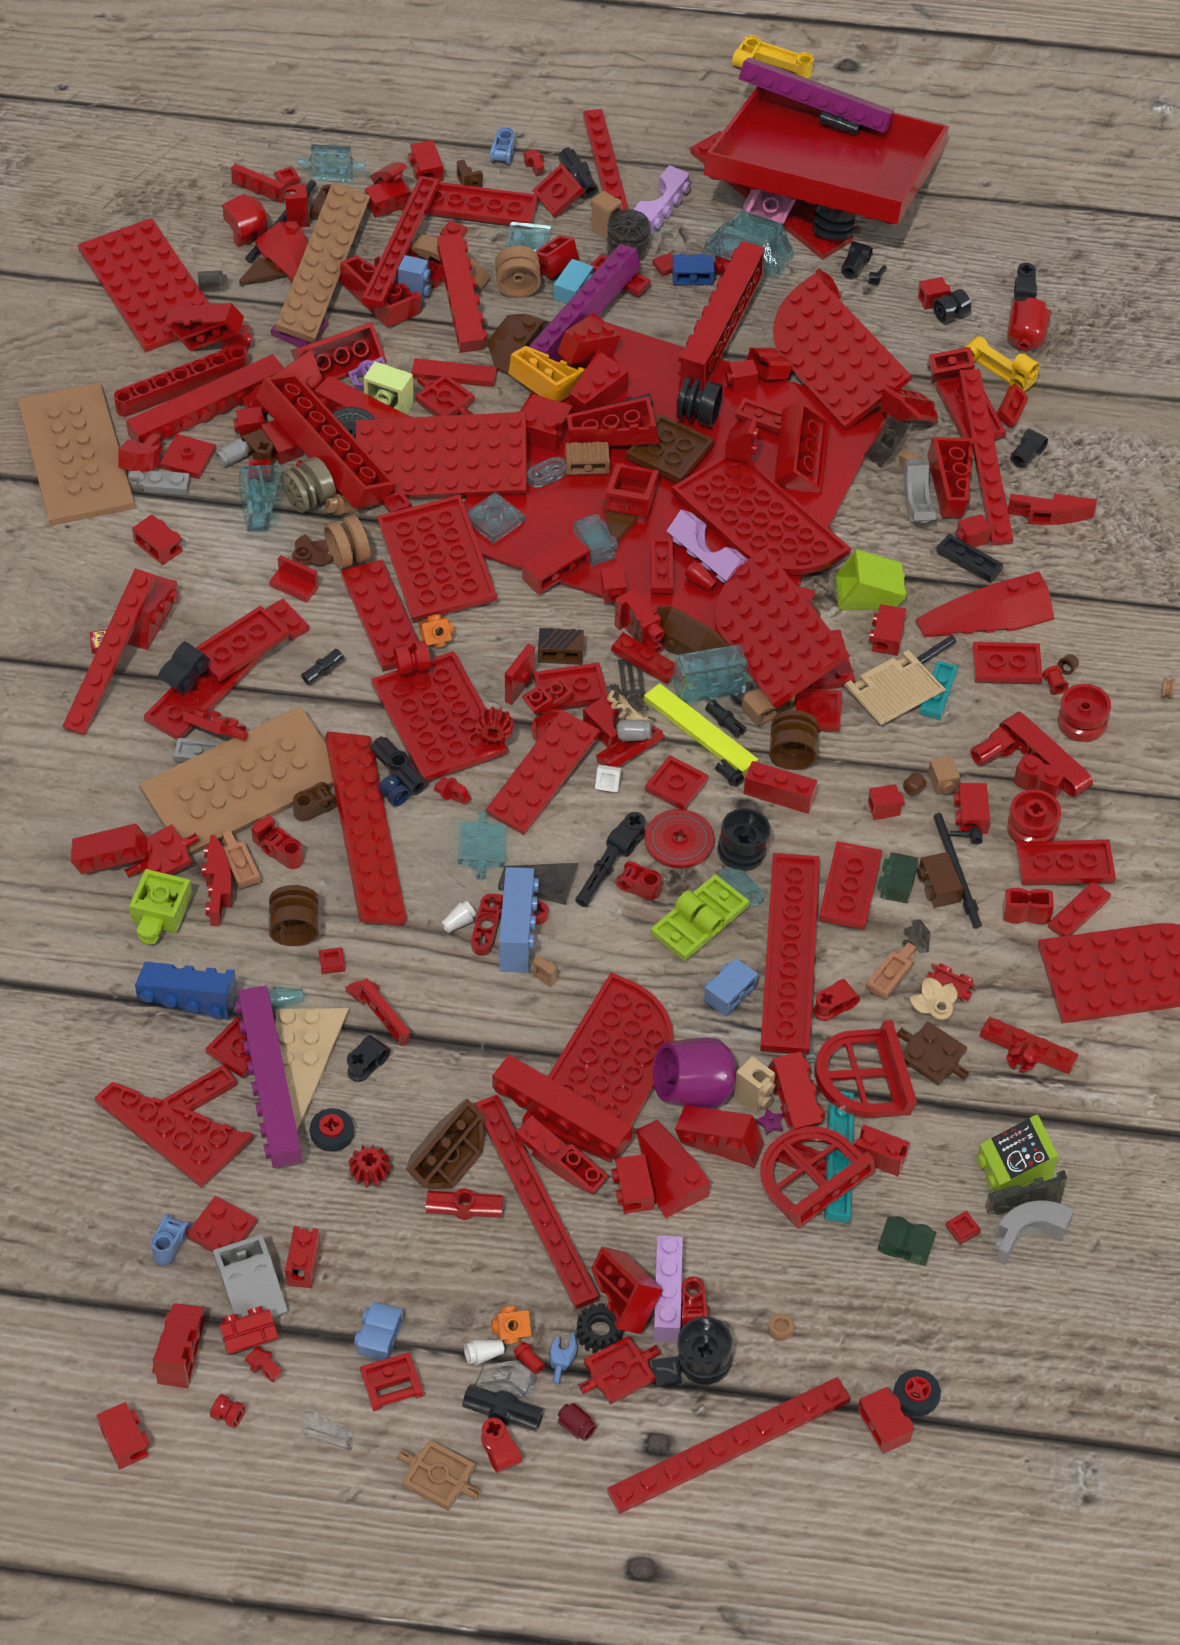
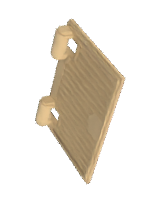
(894, 688)

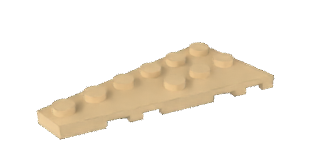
(306, 1047)

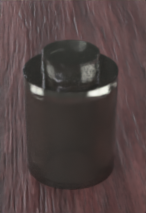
(212, 281)

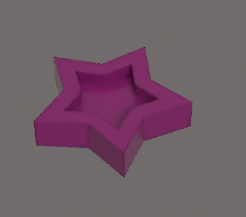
(770, 1122)

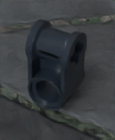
(1025, 282)
(628, 833)
(366, 1058)

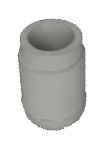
(232, 452)
(634, 730)

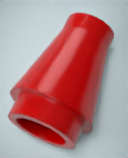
(699, 575)

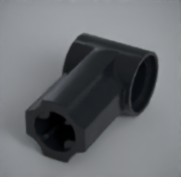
(857, 256)
(1030, 445)

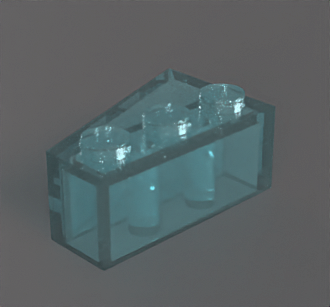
(258, 494)

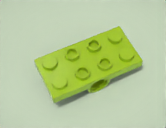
(699, 917)

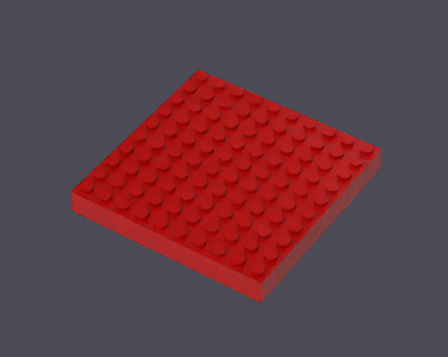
(787, 152)

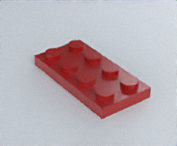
(952, 398)
(242, 642)
(1065, 862)
(850, 885)

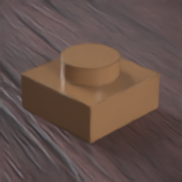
(544, 971)

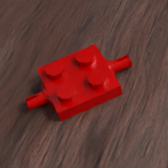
(444, 396)
(213, 722)
(164, 852)
(619, 1370)

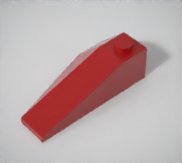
(284, 246)

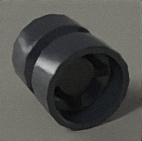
(951, 306)

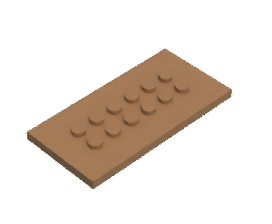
(75, 454)
(240, 779)

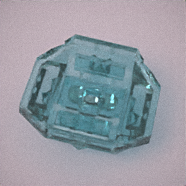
(757, 231)

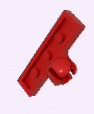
(1027, 1048)

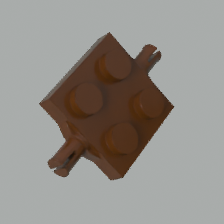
(933, 1053)

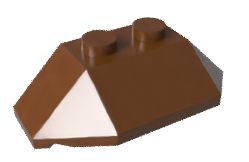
(512, 335)
(686, 634)
(449, 1148)

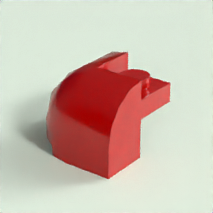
(246, 218)

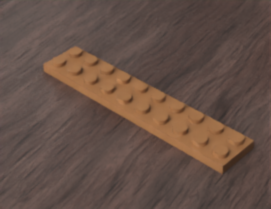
(321, 262)

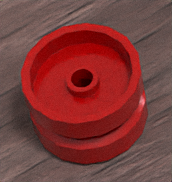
(1084, 712)
(1033, 816)

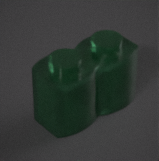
(898, 877)
(906, 1240)

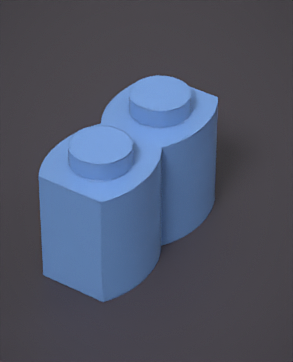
(379, 1331)

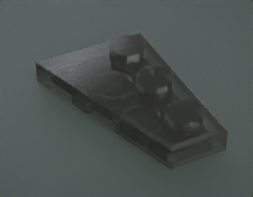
(554, 880)
(1005, 1200)

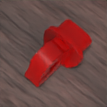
(535, 160)
(452, 789)
(261, 1360)

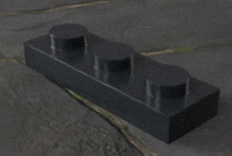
(969, 557)

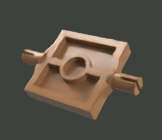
(438, 1475)

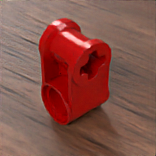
(283, 848)
(640, 881)
(835, 1000)
(692, 1305)
(501, 1448)

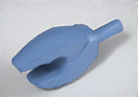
(562, 1358)

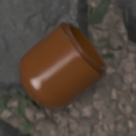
(1070, 659)
(914, 784)

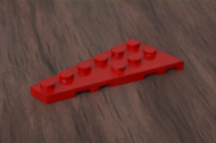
(179, 1135)

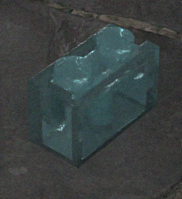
(596, 537)

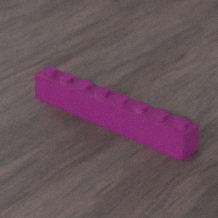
(816, 94)
(590, 298)
(270, 1077)

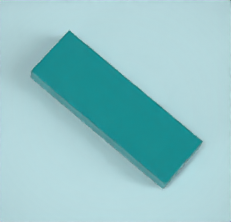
(945, 675)

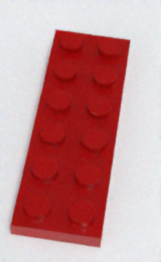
(483, 204)
(379, 610)
(204, 696)
(542, 772)

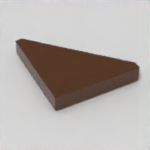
(262, 272)
(618, 522)

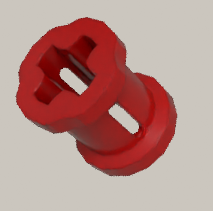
(1055, 679)

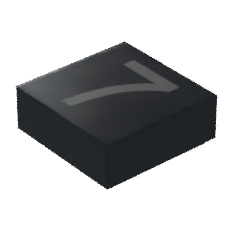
(666, 1371)

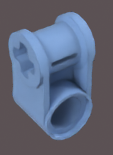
(503, 146)
(170, 1235)

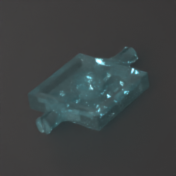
(331, 163)
(481, 844)

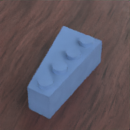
(517, 919)

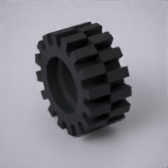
(594, 1315)

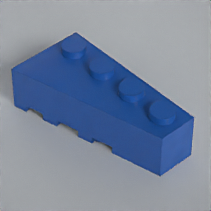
(188, 989)

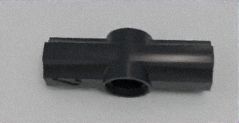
(579, 170)
(398, 765)
(503, 1406)

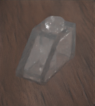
(508, 1376)

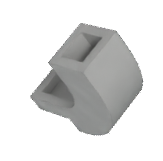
(917, 491)
(1028, 1218)

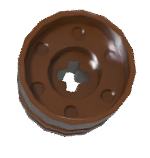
(793, 740)
(293, 915)

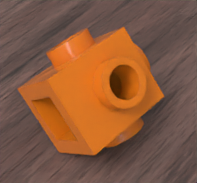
(428, 628)
(520, 1324)

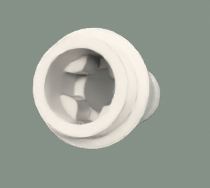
(459, 916)
(482, 1350)

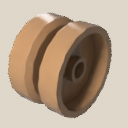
(517, 271)
(347, 541)

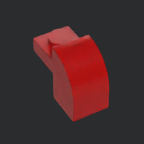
(140, 456)

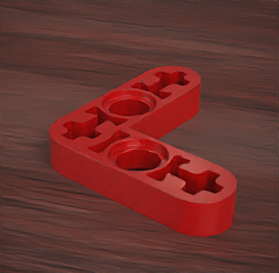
(494, 915)

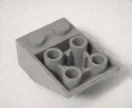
(249, 1277)

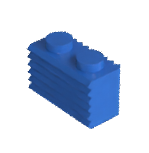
(692, 269)

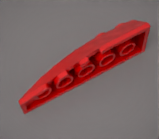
(1003, 605)

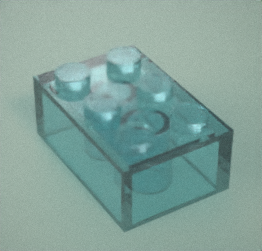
(710, 674)

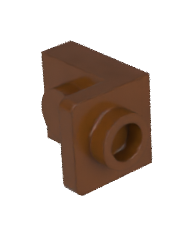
(467, 177)

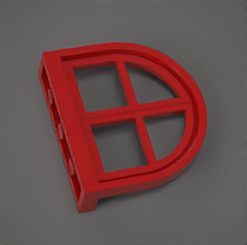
(893, 1070)
(829, 1191)

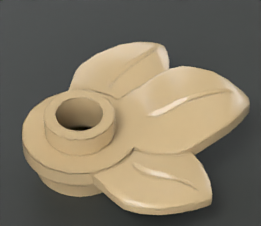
(935, 995)

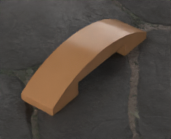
(427, 246)

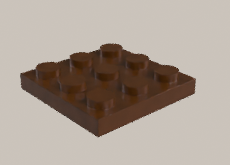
(676, 454)

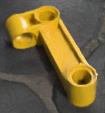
(754, 48)
(1020, 371)

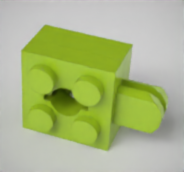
(159, 904)

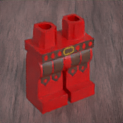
(638, 620)

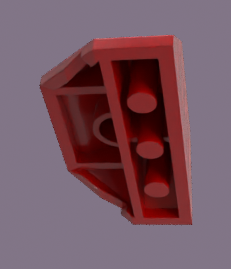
(907, 405)

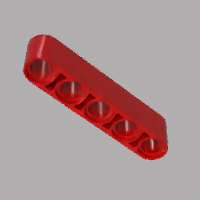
(1035, 742)

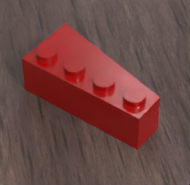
(400, 302)

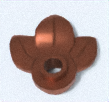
(311, 552)

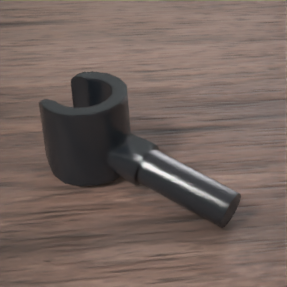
(874, 278)
(974, 833)

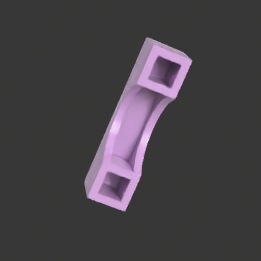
(673, 186)
(690, 532)
(669, 1277)

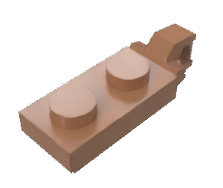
(240, 861)
(891, 971)

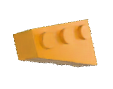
(543, 374)

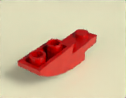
(1055, 511)
(218, 880)
(559, 1158)

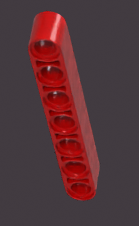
(178, 380)

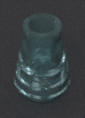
(284, 996)

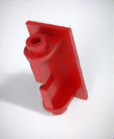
(962, 983)

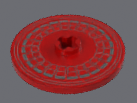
(690, 850)

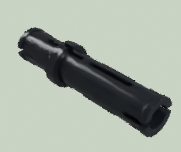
(601, 869)

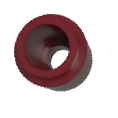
(576, 1421)

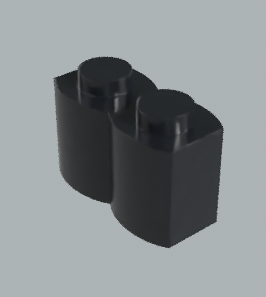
(184, 668)

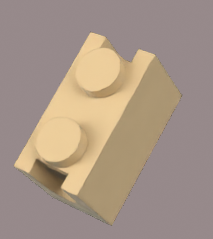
(754, 1085)

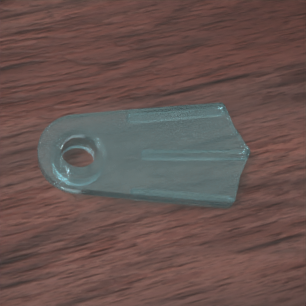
(743, 884)

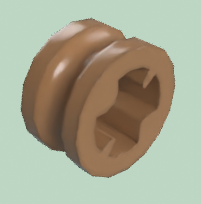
(1167, 687)

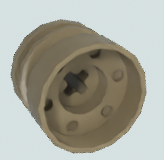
(308, 484)

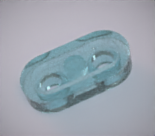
(547, 472)

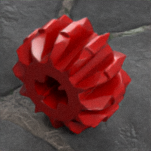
(494, 725)
(369, 1165)

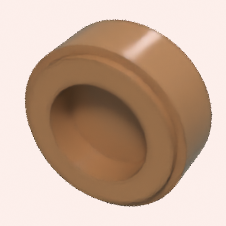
(781, 1327)

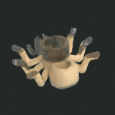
(630, 707)

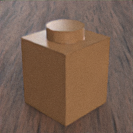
(944, 775)

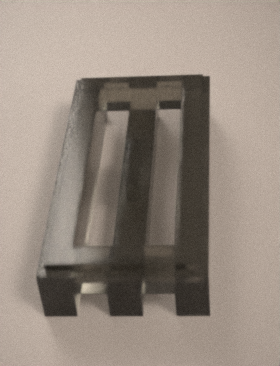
(625, 692)

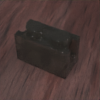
(885, 444)

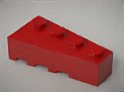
(616, 424)
(951, 472)

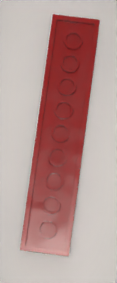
(799, 218)
(365, 829)
(790, 954)

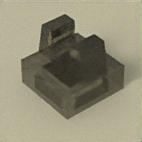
(918, 936)

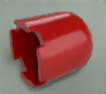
(1028, 324)

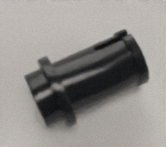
(733, 776)

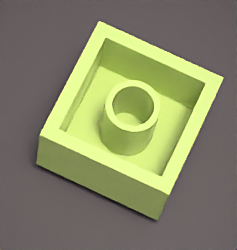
(390, 386)

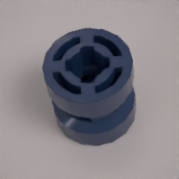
(392, 788)

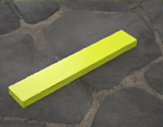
(699, 728)

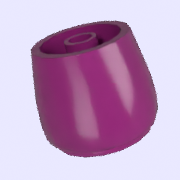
(694, 1072)

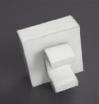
(608, 778)

